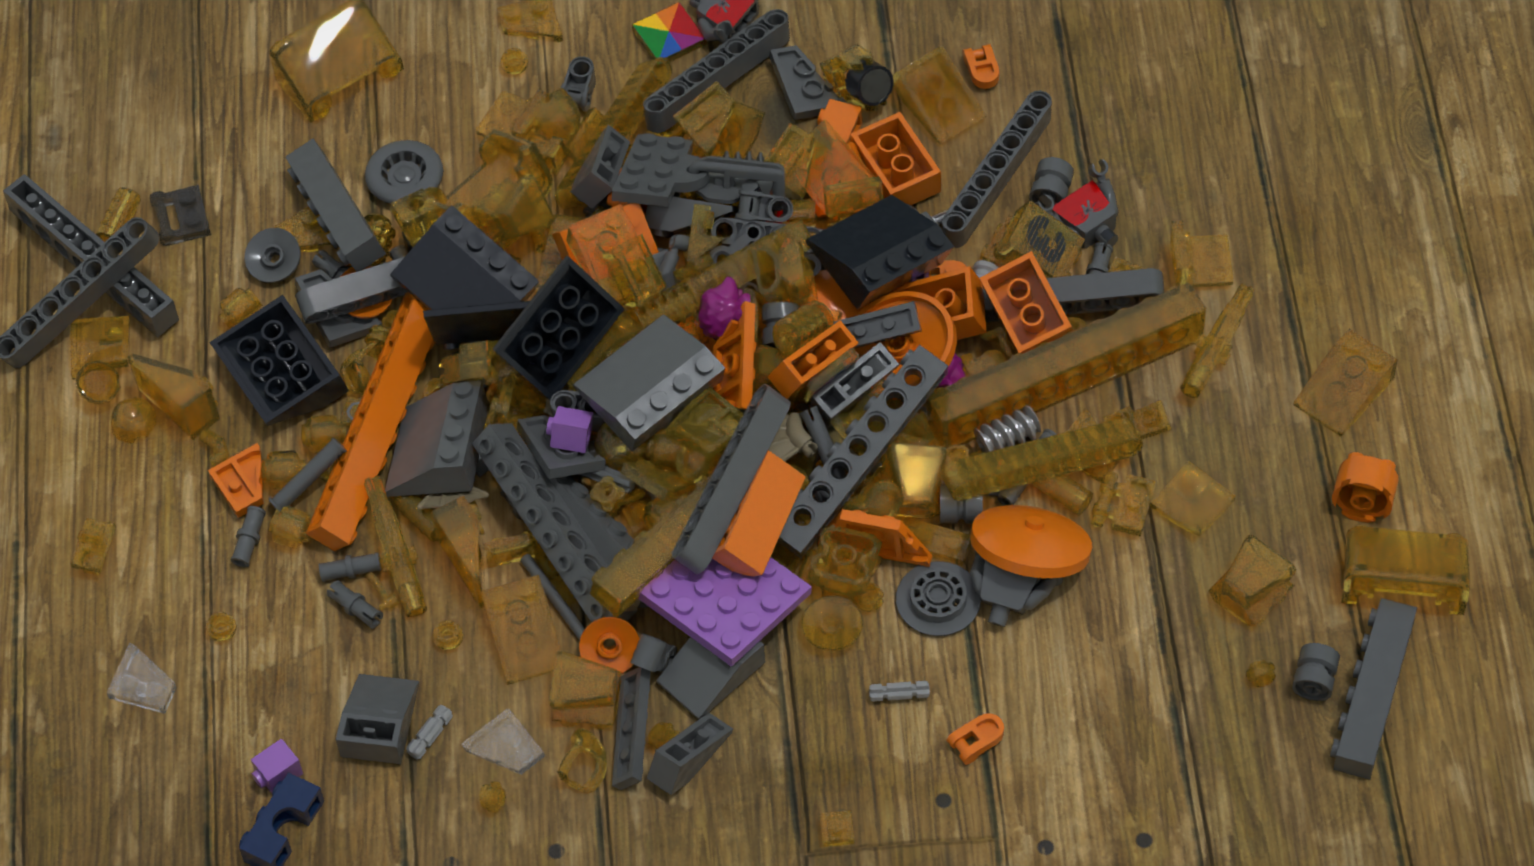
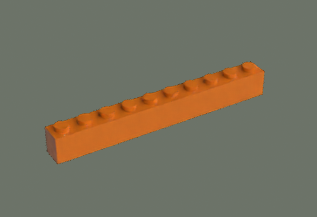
(373, 427)

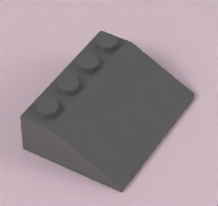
(649, 381)
(436, 442)

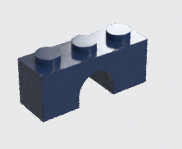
(290, 801)

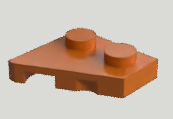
(240, 480)

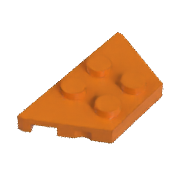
(736, 353)
(896, 537)

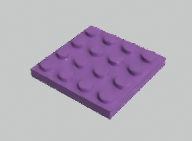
(725, 608)

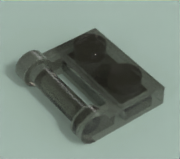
(189, 211)

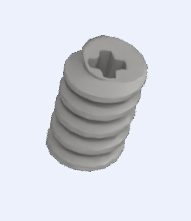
(1008, 430)

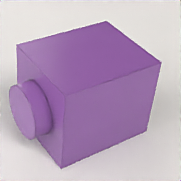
(570, 429)
(274, 764)

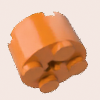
(1365, 487)

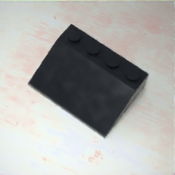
(880, 249)
(461, 267)
(471, 323)
(558, 329)
(279, 364)

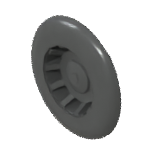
(404, 173)
(938, 593)

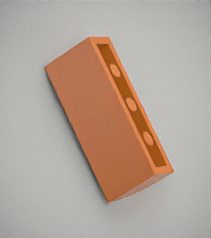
(760, 517)

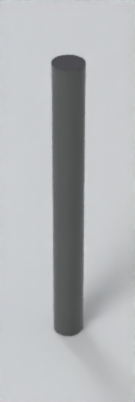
(553, 596)

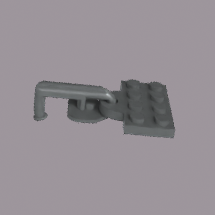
(665, 166)

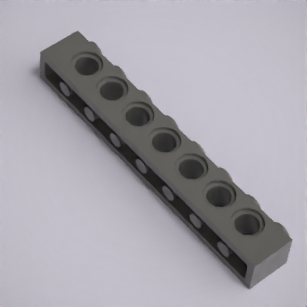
(78, 242)
(918, 362)
(545, 514)

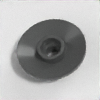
(265, 246)

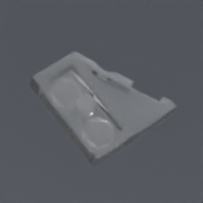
(141, 682)
(505, 744)

